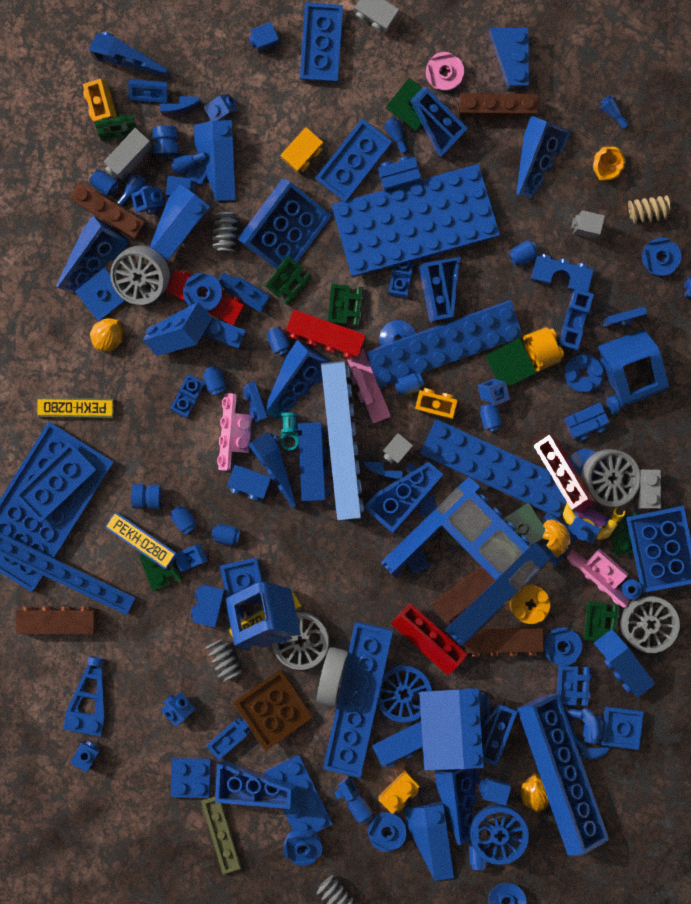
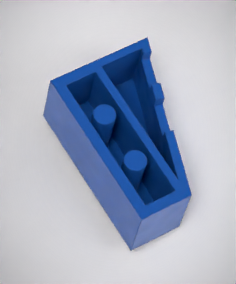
(513, 55)
(437, 120)
(439, 287)
(178, 330)
(624, 663)
(496, 733)

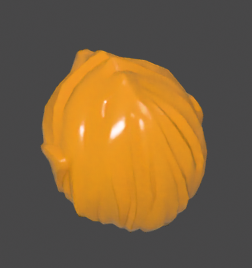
(608, 163)
(106, 334)
(558, 537)
(534, 793)

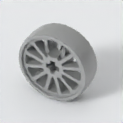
(133, 270)
(632, 477)
(629, 635)
(324, 639)
(332, 677)

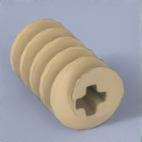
(649, 209)

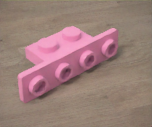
(368, 387)
(234, 432)
(603, 572)

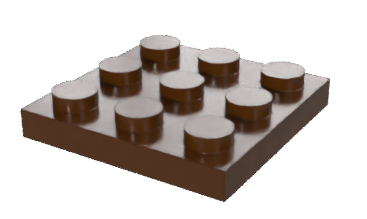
(272, 710)

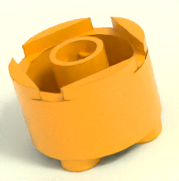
(543, 348)
(535, 613)

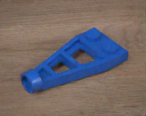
(84, 722)

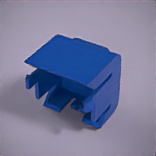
(626, 351)
(279, 612)

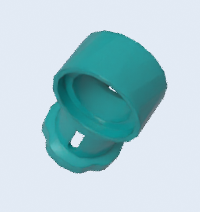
(289, 431)

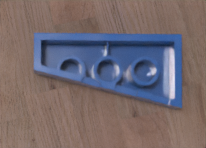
(311, 461)
(251, 788)

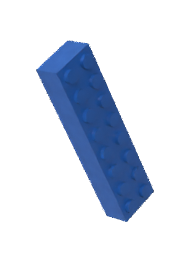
(563, 774)

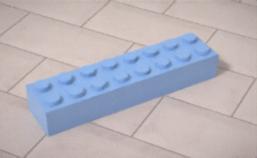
(340, 440)

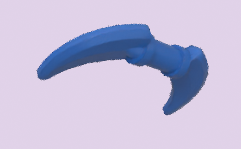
(585, 715)
(587, 752)

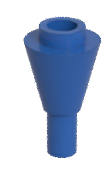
(611, 107)
(395, 130)
(183, 163)
(133, 185)

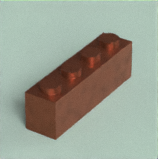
(497, 105)
(108, 211)
(462, 595)
(55, 621)
(506, 640)

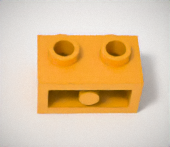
(99, 100)
(302, 150)
(436, 404)
(399, 791)

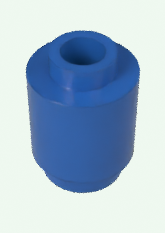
(104, 182)
(523, 253)
(278, 341)
(214, 380)
(409, 384)
(490, 417)
(183, 519)
(225, 534)
(631, 582)
(588, 734)
(360, 809)
(475, 860)

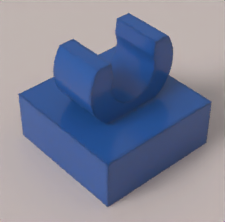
(347, 789)

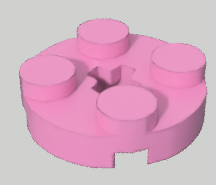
(451, 63)

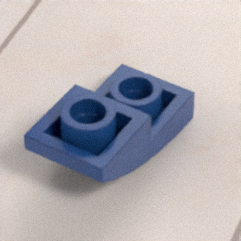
(400, 280)
(187, 396)

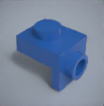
(221, 107)
(190, 557)

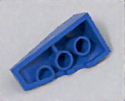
(114, 51)
(216, 141)
(539, 149)
(178, 220)
(92, 251)
(296, 376)
(271, 458)
(401, 498)
(457, 795)
(430, 834)

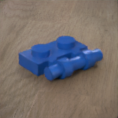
(567, 685)

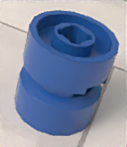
(165, 140)
(146, 496)

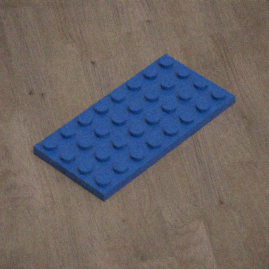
(415, 220)
(54, 530)

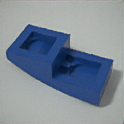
(186, 104)
(378, 468)

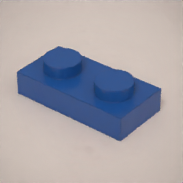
(148, 91)
(256, 407)

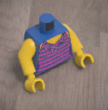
(590, 524)

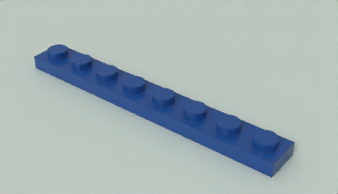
(65, 574)

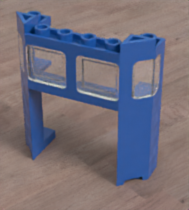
(488, 542)

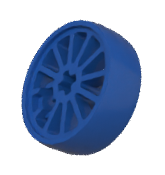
(406, 699)
(476, 829)

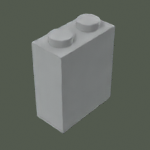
(128, 155)

